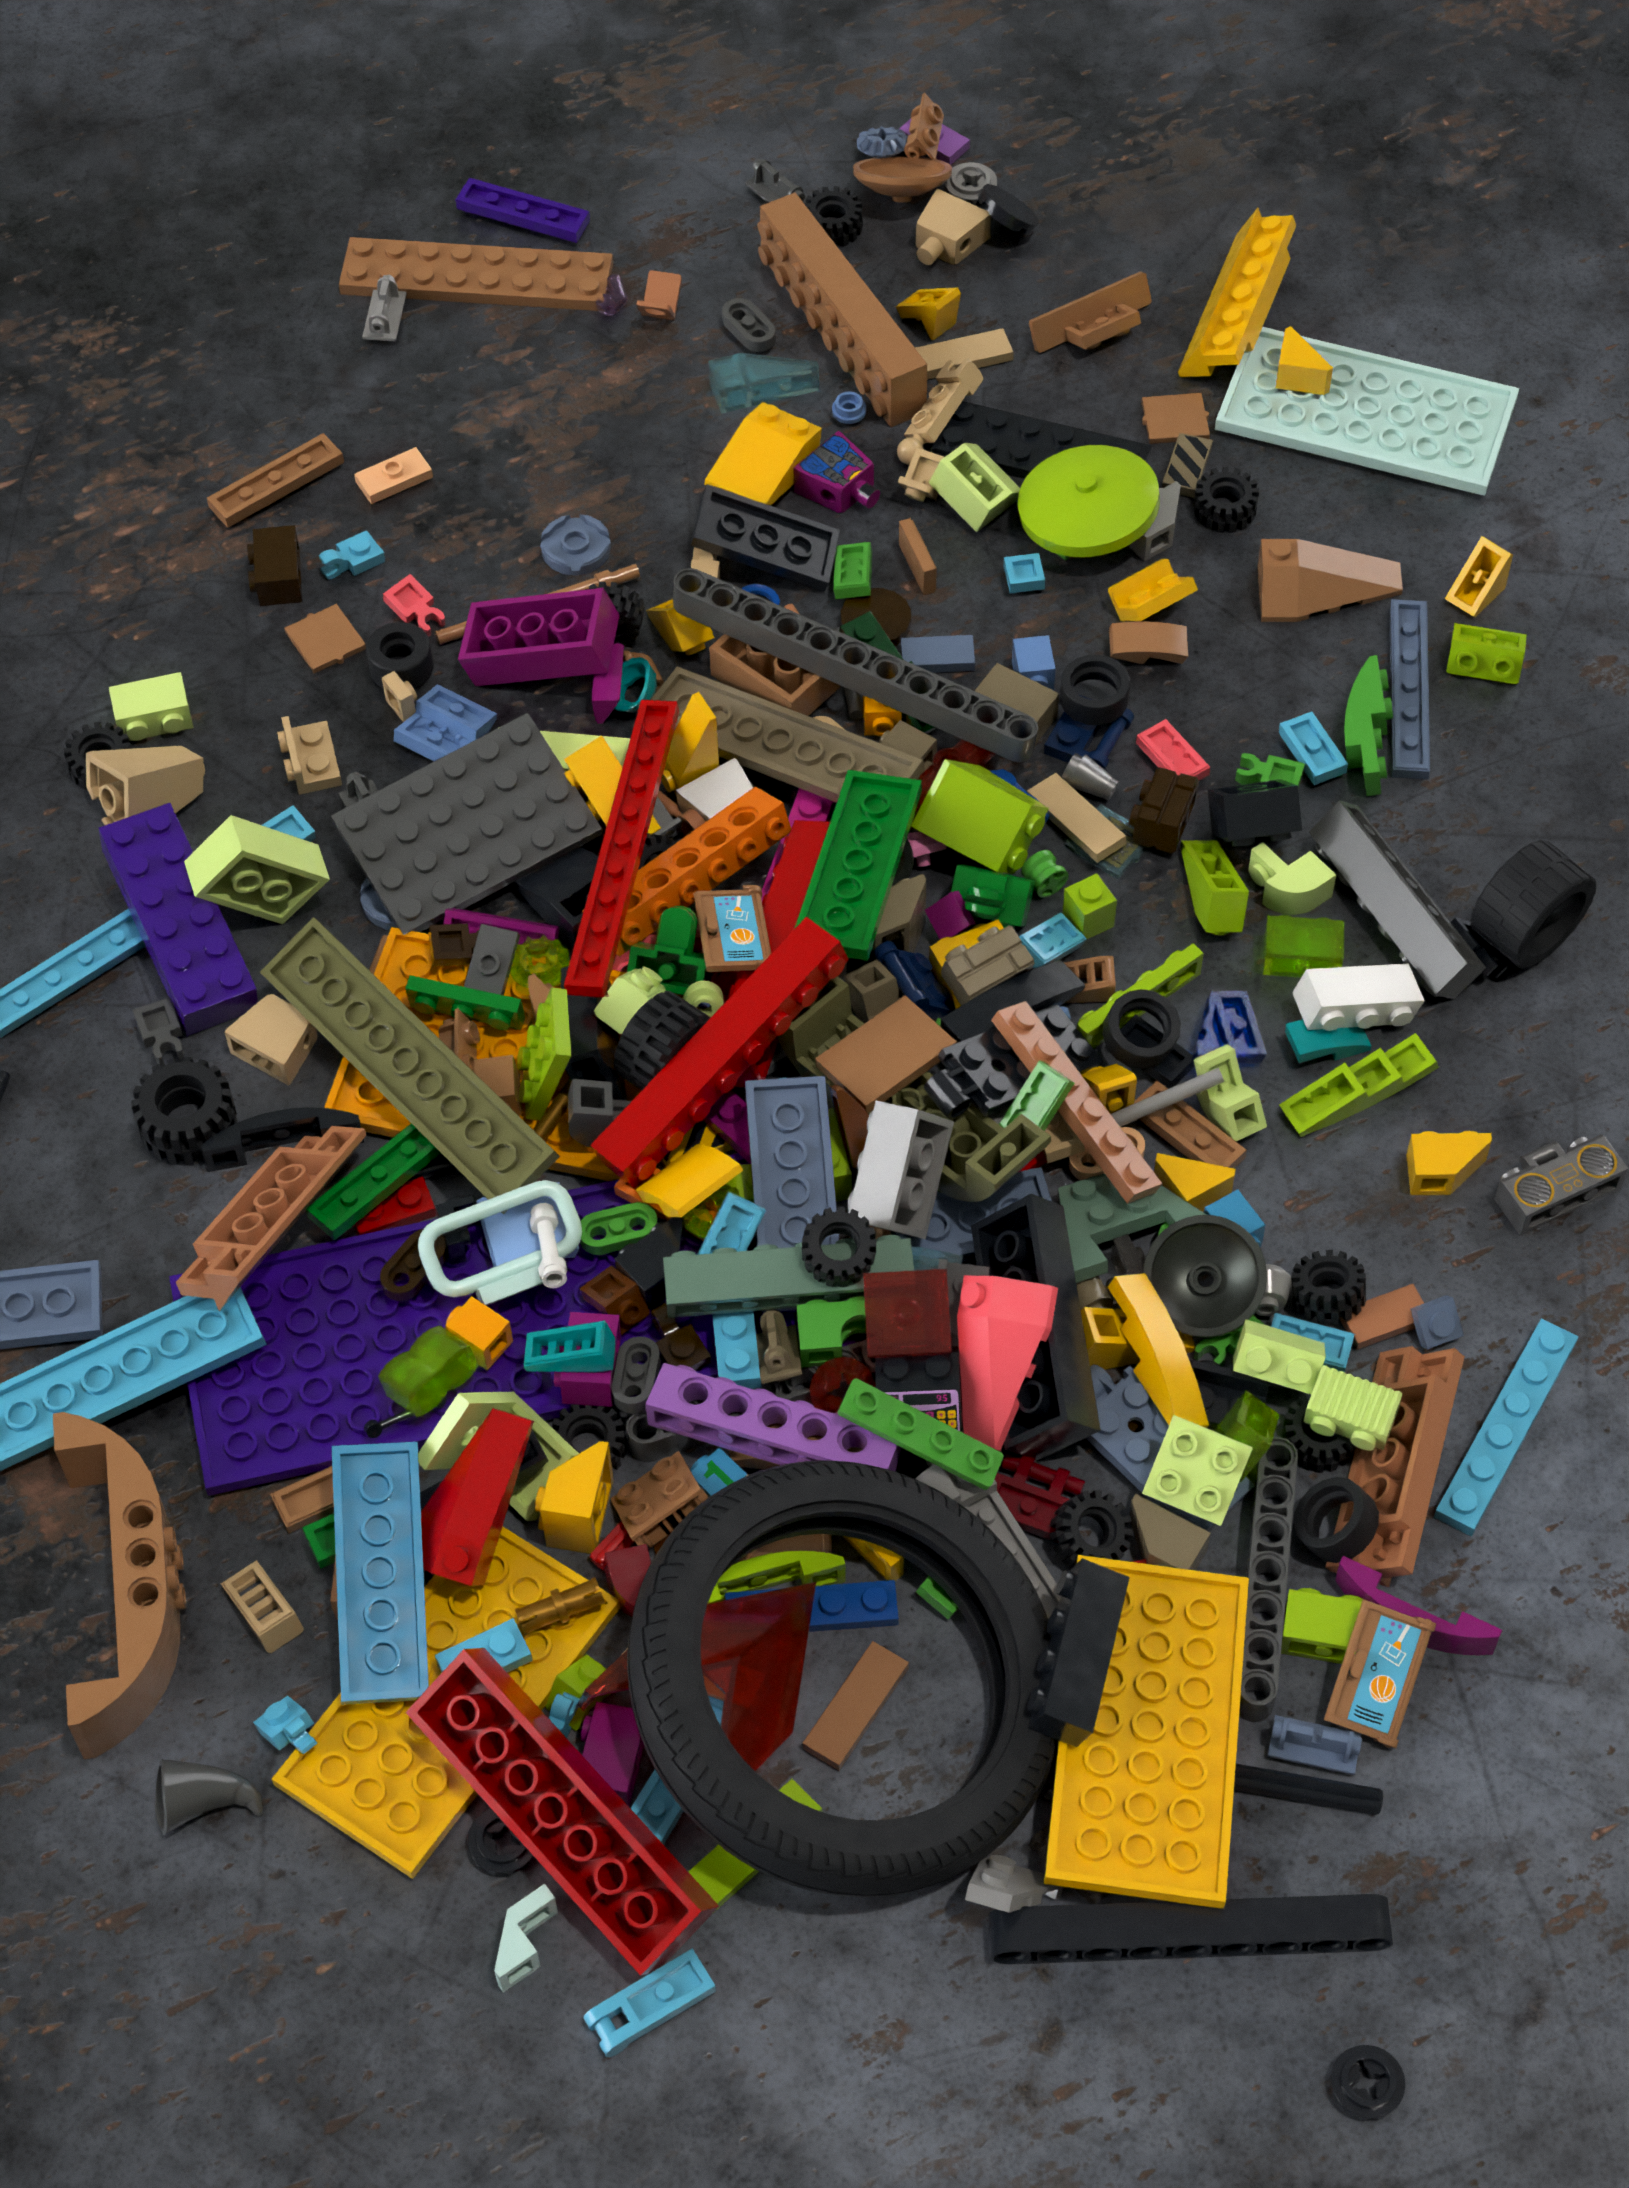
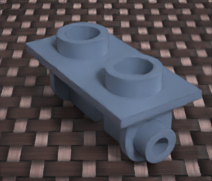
(1314, 1745)

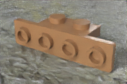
(1093, 316)

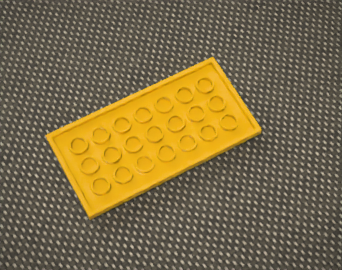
(377, 1768)
(1153, 1785)

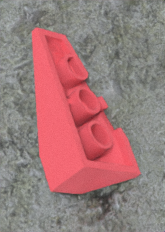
(997, 1339)

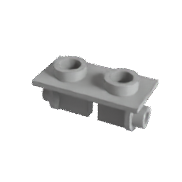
(384, 311)

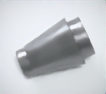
(1088, 776)

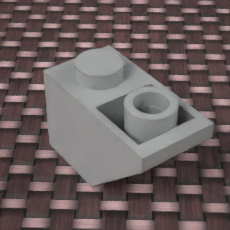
(1161, 533)

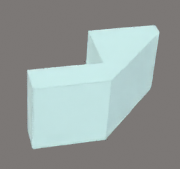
(516, 1953)

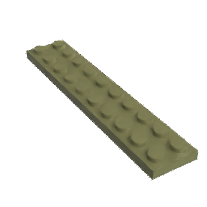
(408, 1063)

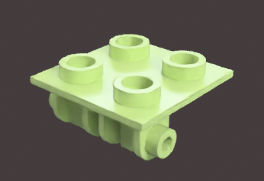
(1197, 1470)

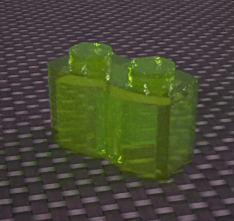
(428, 1371)

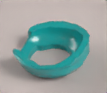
(632, 671)

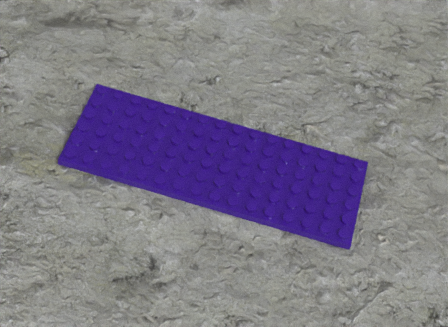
(337, 1330)

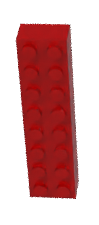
(562, 1810)

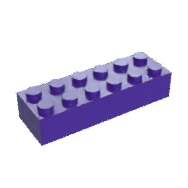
(180, 931)

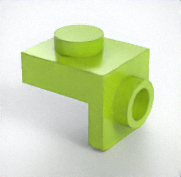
(575, 1681)

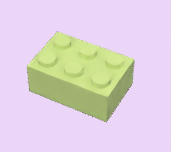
(256, 870)

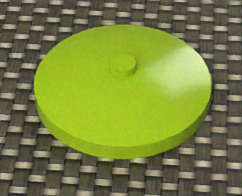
(1089, 501)

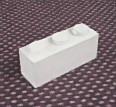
(1358, 996)

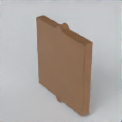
(1174, 414)
(325, 638)

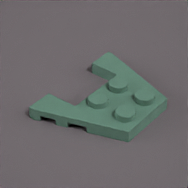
(1099, 1214)

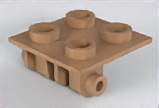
(655, 1497)

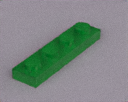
(372, 1182)

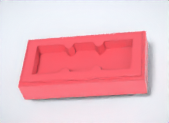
(1171, 751)

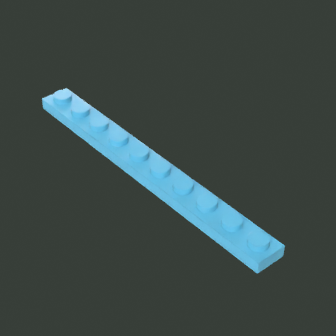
(96, 952)

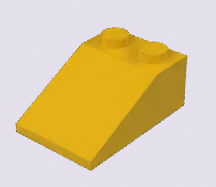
(764, 454)

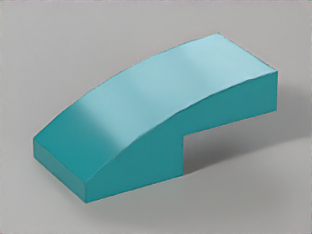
(1320, 1042)

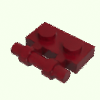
(1032, 1505)

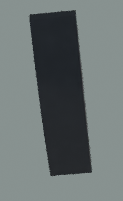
(1038, 987)

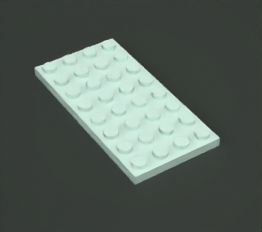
(1375, 414)

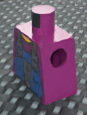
(837, 475)

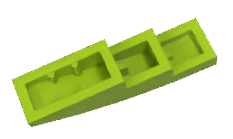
(1358, 1087)

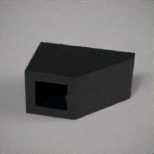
(644, 1259)

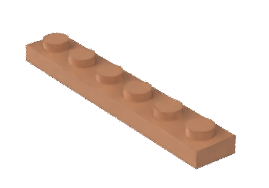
(1081, 1106)

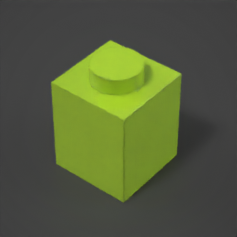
(1090, 906)

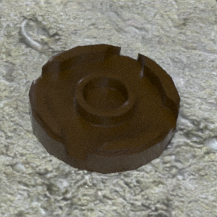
(888, 609)

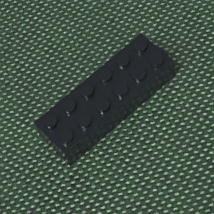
(1059, 1400)

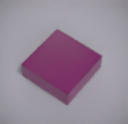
(950, 915)

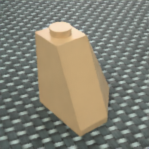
(143, 779)

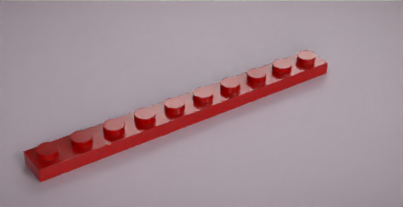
(621, 849)

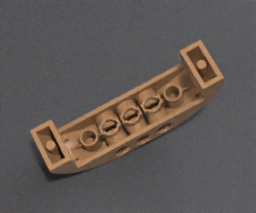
(143, 1579)

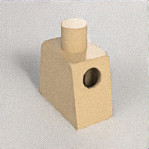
(950, 229)
(272, 1038)

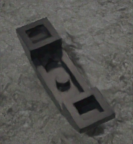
(271, 1129)

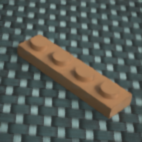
(275, 480)

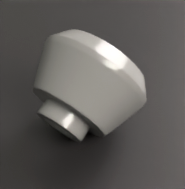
(1277, 1291)

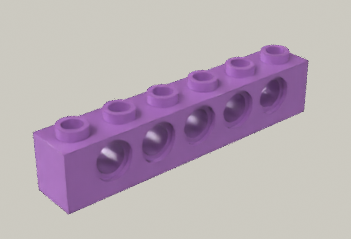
(748, 1434)

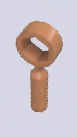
(690, 819)

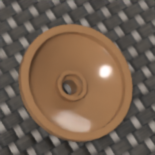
(901, 176)

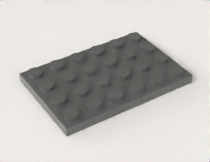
(466, 825)

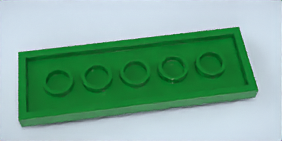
(861, 858)

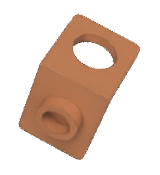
(661, 295)

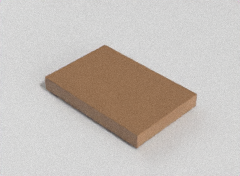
(885, 1053)

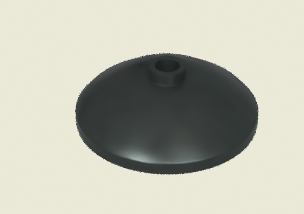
(1207, 1247)

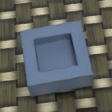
(1437, 1322)

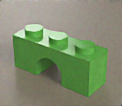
(826, 1326)

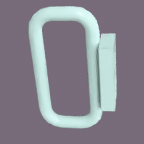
(511, 1276)

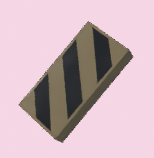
(1188, 463)

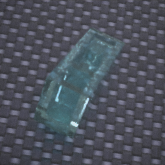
(752, 379)

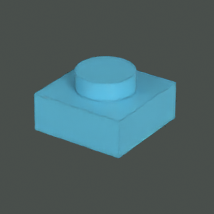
(1024, 573)

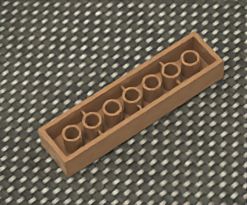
(842, 309)

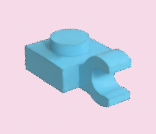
(353, 554)
(285, 1724)

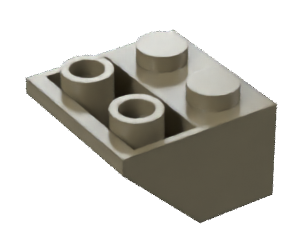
(903, 916)

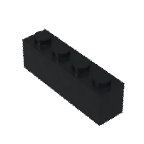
(1077, 1653)

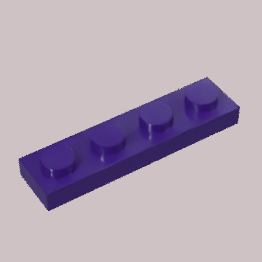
(523, 210)

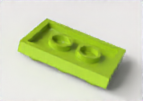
(545, 1054)

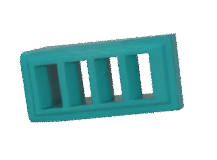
(571, 1360)

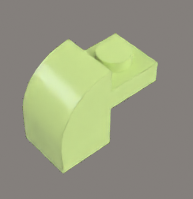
(1291, 887)
(1231, 1104)

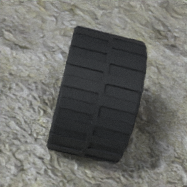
(1533, 903)

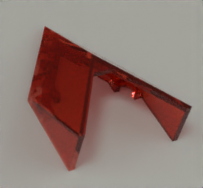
(756, 1657)

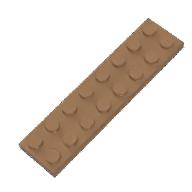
(478, 273)

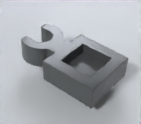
(159, 1028)

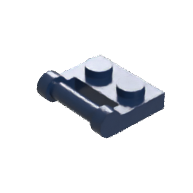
(1075, 737)
(916, 979)

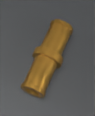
(560, 1606)

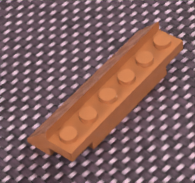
(265, 1213)
(1405, 1471)

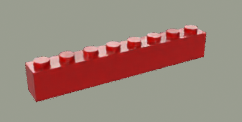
(783, 907)
(720, 1052)

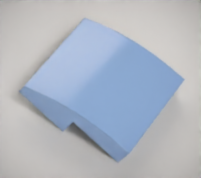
(511, 1233)

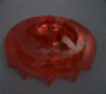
(828, 1378)

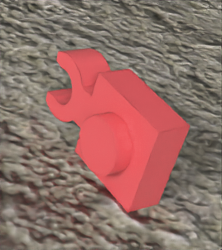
(413, 602)

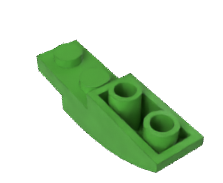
(1366, 723)

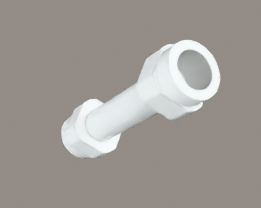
(552, 1267)

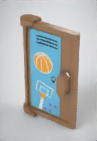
(732, 929)
(1381, 1672)

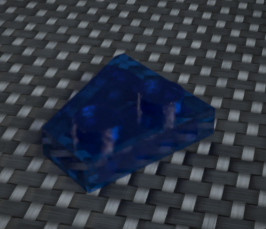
(1230, 1021)

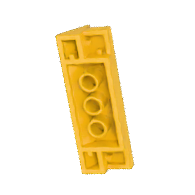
(1241, 295)

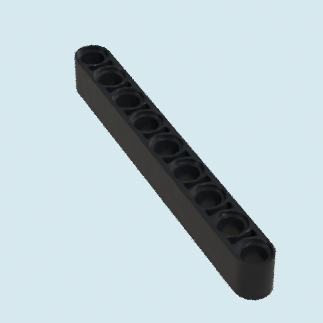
(1190, 1930)

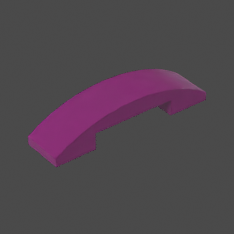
(1467, 1637)

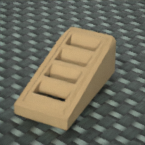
(275, 1628)

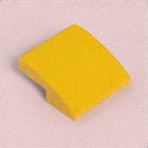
(689, 1180)

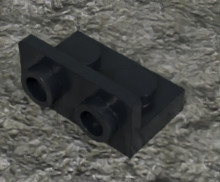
(1223, 1387)

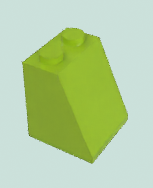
(980, 816)

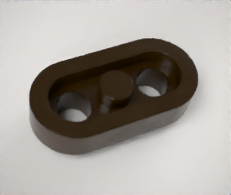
(408, 1266)

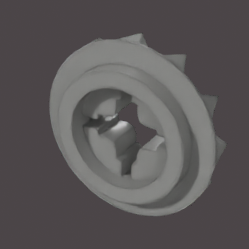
(972, 174)

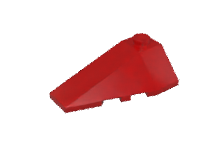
(471, 1502)

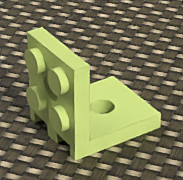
(464, 1419)

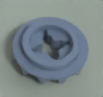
(882, 142)

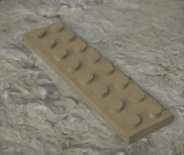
(785, 741)

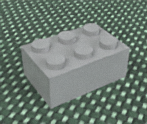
(900, 1168)

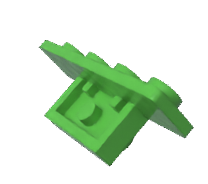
(920, 1434)

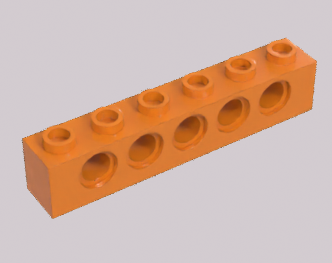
(703, 861)

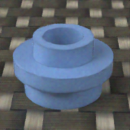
(849, 408)

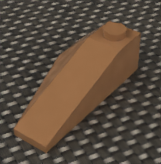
(1313, 577)

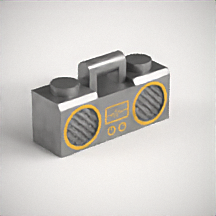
(1560, 1186)

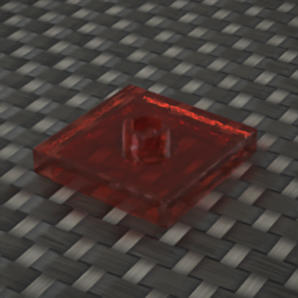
(907, 1313)

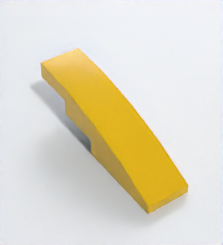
(1163, 1358)

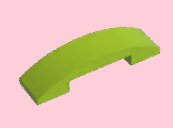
(780, 1568)

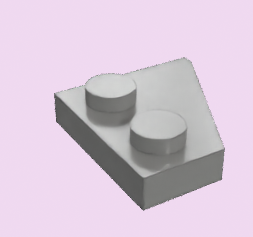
(1007, 1886)

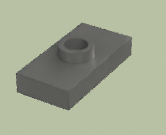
(492, 959)

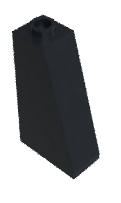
(592, 1043)

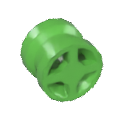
(1047, 874)

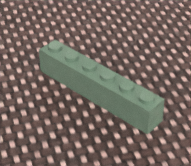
(766, 1277)

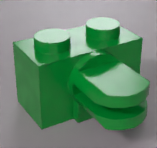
(994, 895)
(673, 952)

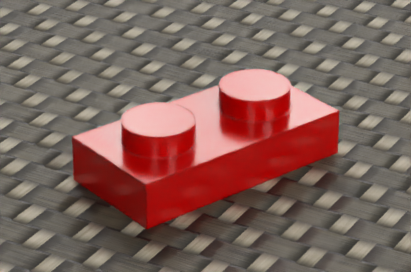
(403, 1207)

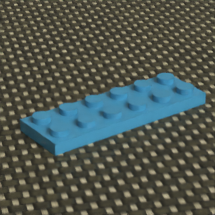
(379, 1573)

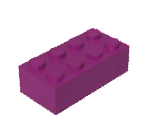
(539, 637)

